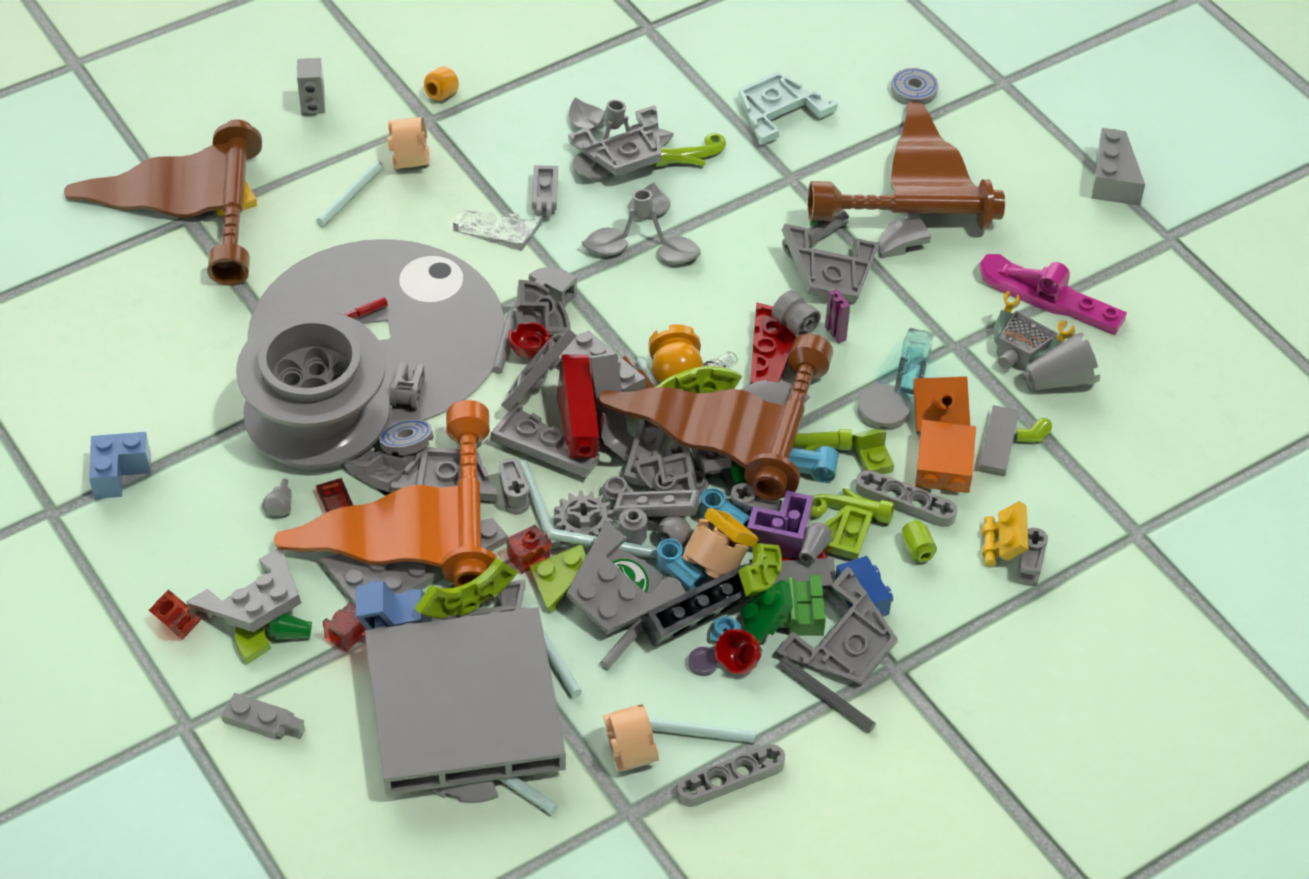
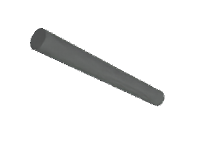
(827, 694)

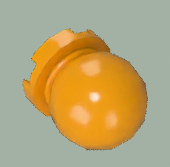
(674, 351)

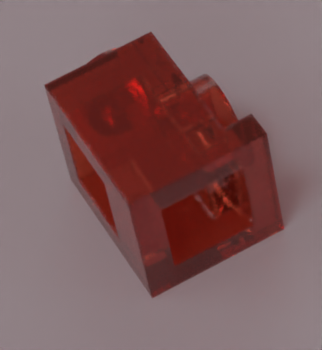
(175, 614)
(344, 628)

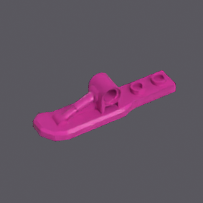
(1049, 291)

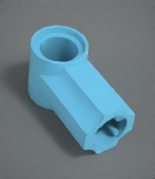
(818, 463)
(715, 499)
(688, 574)

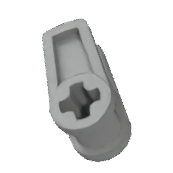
(407, 391)
(513, 486)
(746, 503)
(1031, 560)

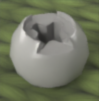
(674, 528)

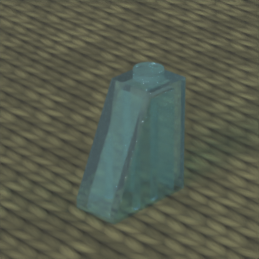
(914, 359)

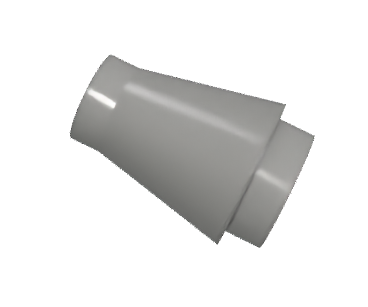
(815, 540)

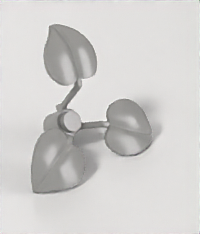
(589, 116)
(644, 204)

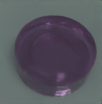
(702, 661)

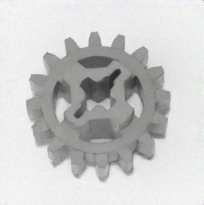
(583, 514)

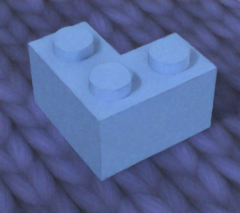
(117, 456)
(382, 608)

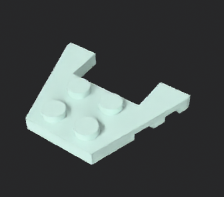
(776, 96)

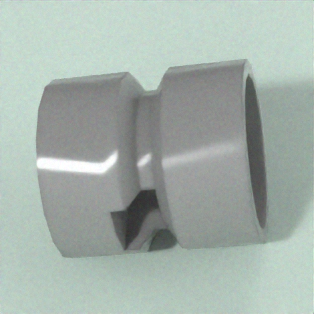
(795, 313)

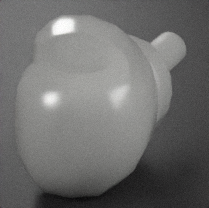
(279, 500)

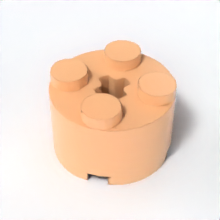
(408, 142)
(713, 550)
(631, 737)

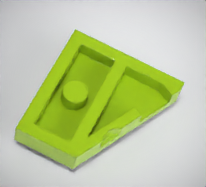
(848, 531)
(557, 574)

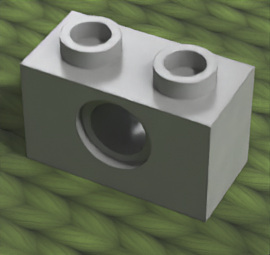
(311, 85)

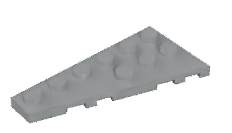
(400, 575)

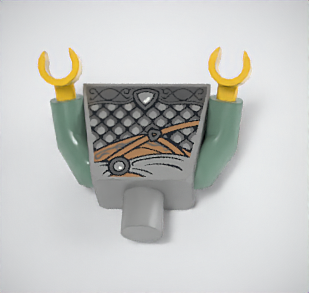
(1022, 338)

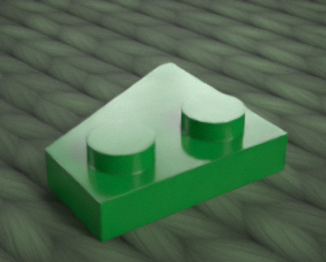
(767, 610)

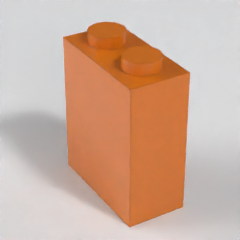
(945, 456)

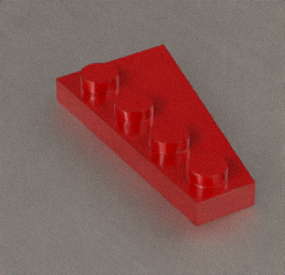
(770, 346)

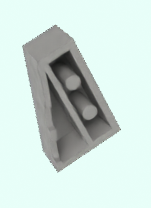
(1116, 170)

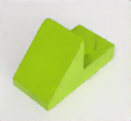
(872, 451)

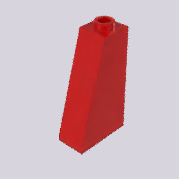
(577, 406)

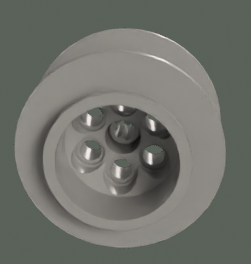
(313, 389)

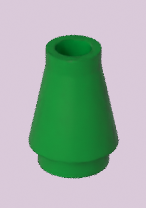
(290, 627)

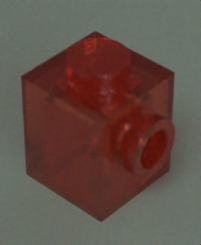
(528, 548)

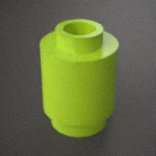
(918, 541)

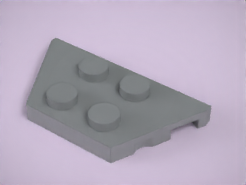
(531, 375)
(442, 469)

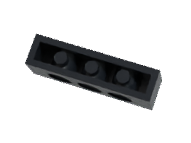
(694, 607)

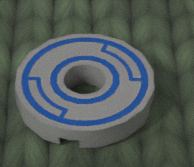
(918, 77)
(406, 437)

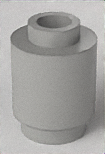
(633, 525)

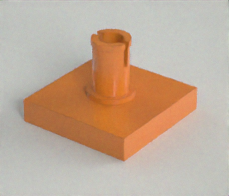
(941, 400)

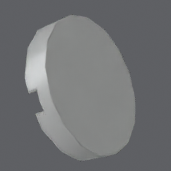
(884, 407)

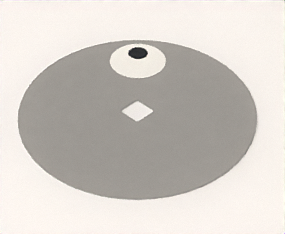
(436, 312)

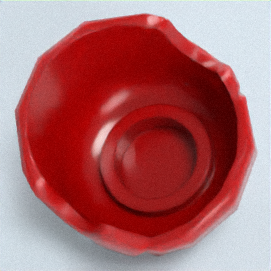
(528, 339)
(738, 651)

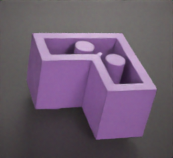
(783, 527)

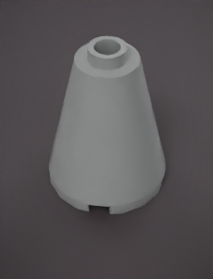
(1063, 366)

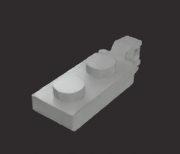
(262, 718)

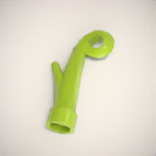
(693, 154)
(836, 439)
(881, 510)

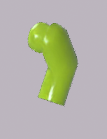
(1037, 433)

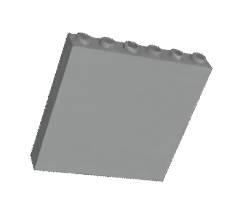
(464, 701)

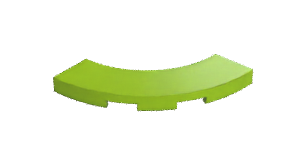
(703, 379)
(465, 599)

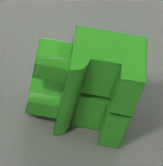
(808, 609)

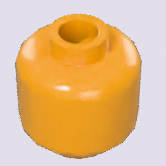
(441, 83)

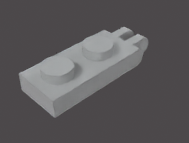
(545, 189)

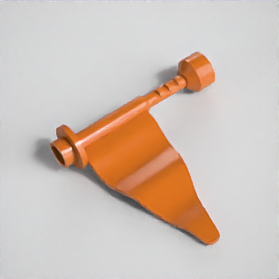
(414, 521)

